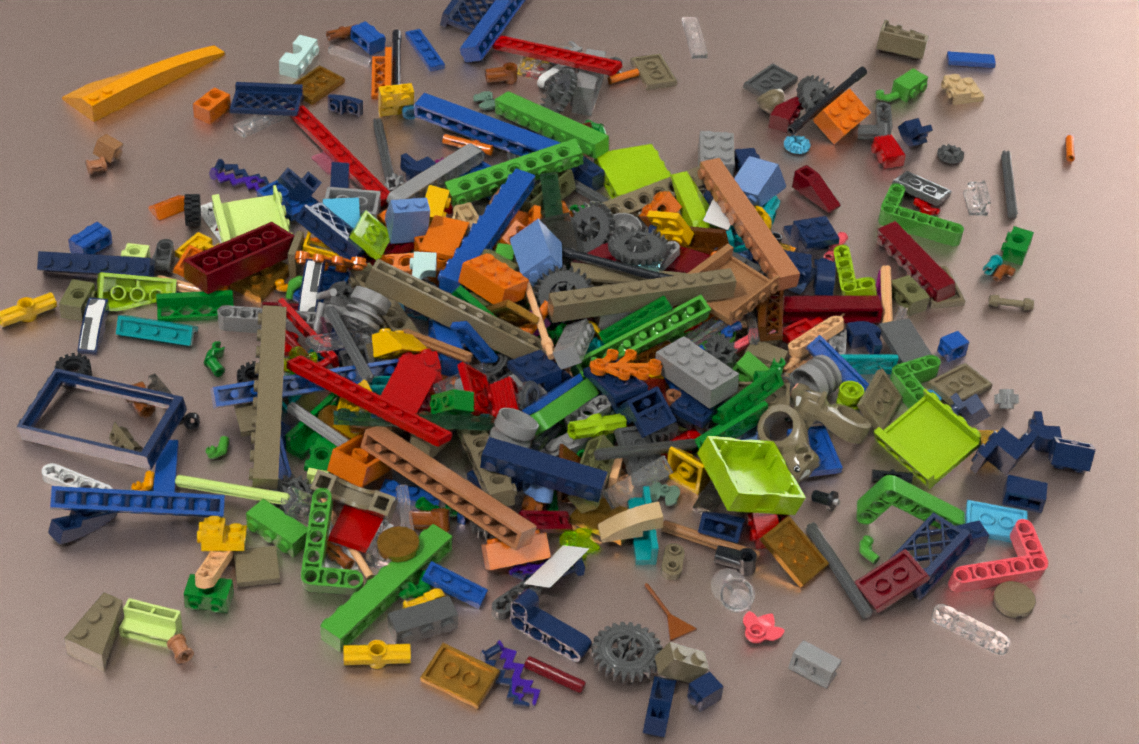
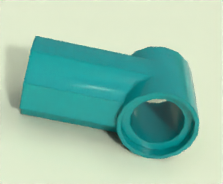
(771, 207)

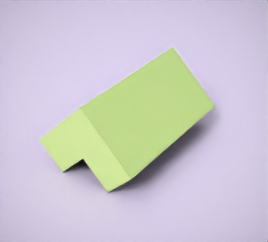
(150, 622)

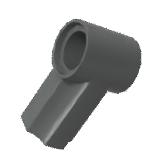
(868, 132)

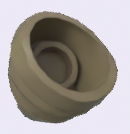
(770, 99)

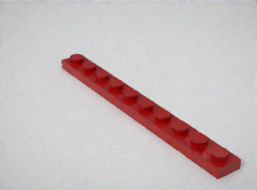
(557, 55)
(338, 152)
(369, 401)

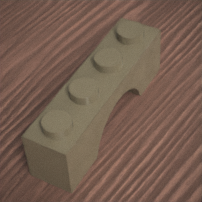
(366, 500)

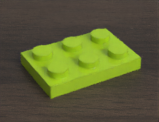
(370, 235)

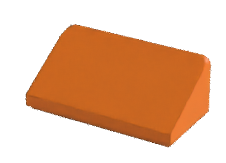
(168, 207)

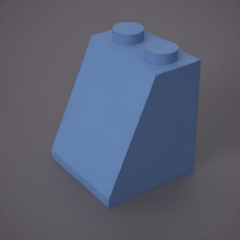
(760, 180)
(407, 219)
(536, 251)

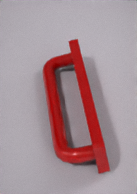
(330, 356)

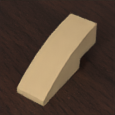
(631, 523)

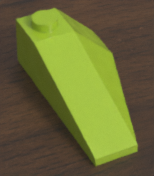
(131, 290)

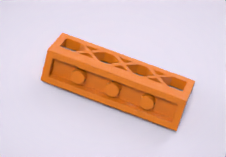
(386, 68)

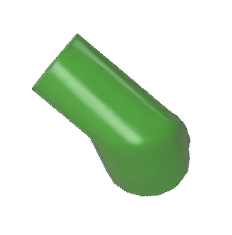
(293, 285)

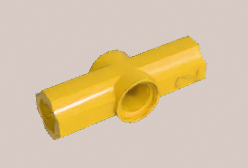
(27, 309)
(377, 654)

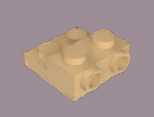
(961, 90)

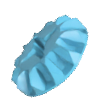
(797, 144)

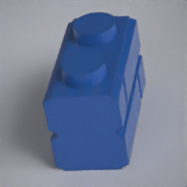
(368, 38)
(90, 240)

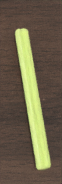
(230, 489)

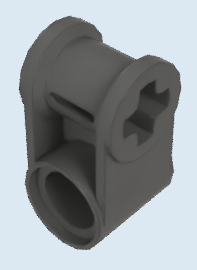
(164, 255)

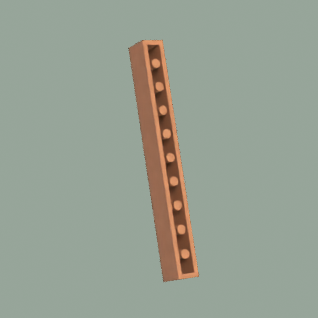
(748, 223)
(449, 487)

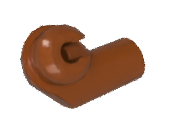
(1003, 270)

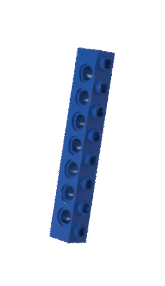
(136, 502)

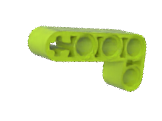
(849, 284)

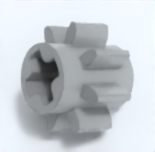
(395, 179)
(1006, 399)

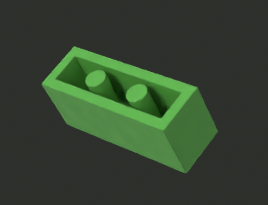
(277, 527)

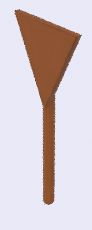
(676, 626)

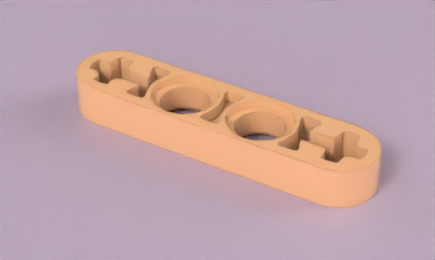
(826, 329)
(212, 568)

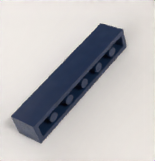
(93, 264)
(543, 469)

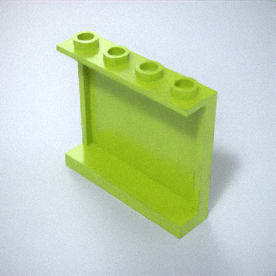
(631, 169)
(929, 439)

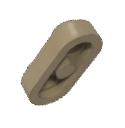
(672, 561)

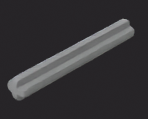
(316, 424)

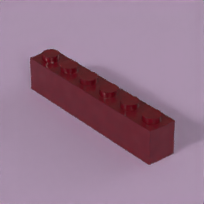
(915, 261)
(857, 308)

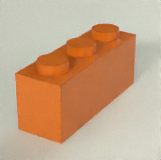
(500, 555)

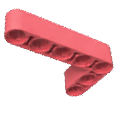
(1030, 564)

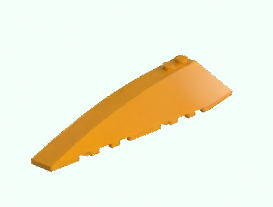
(118, 91)

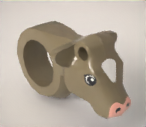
(837, 418)
(796, 447)

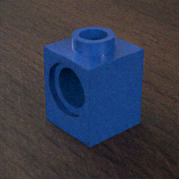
(953, 346)

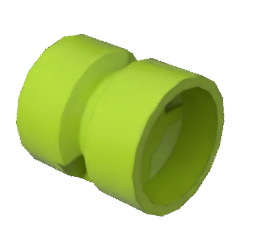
(850, 394)

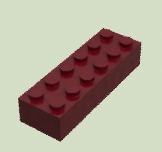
(238, 257)

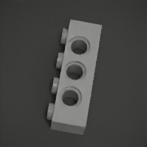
(573, 343)

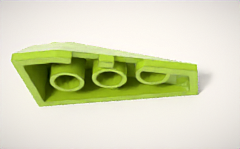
(691, 199)

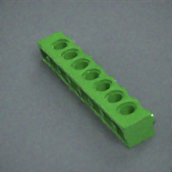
(489, 180)
(652, 332)

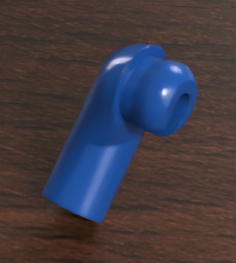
(728, 331)

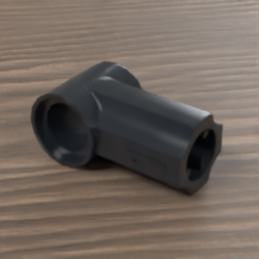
(743, 560)

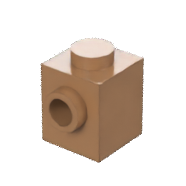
(108, 148)

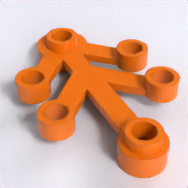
(341, 263)
(603, 366)

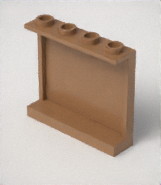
(750, 287)

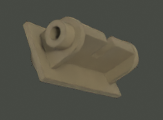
(122, 438)

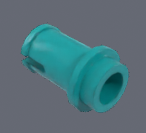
(994, 262)

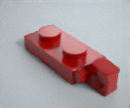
(798, 328)

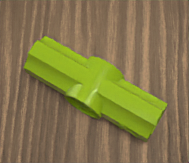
(595, 426)

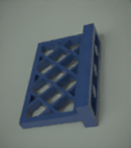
(453, 12)
(262, 92)
(327, 228)
(943, 560)

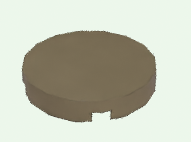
(1014, 599)

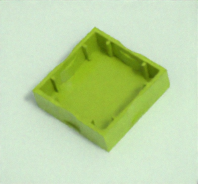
(751, 476)

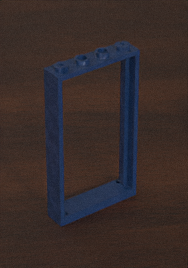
(146, 459)

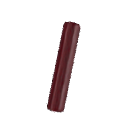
(555, 674)

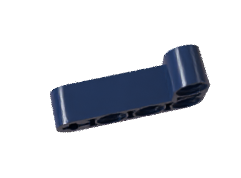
(546, 628)

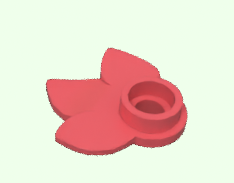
(761, 628)

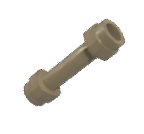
(995, 300)

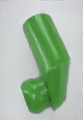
(886, 97)
(216, 452)
(865, 549)

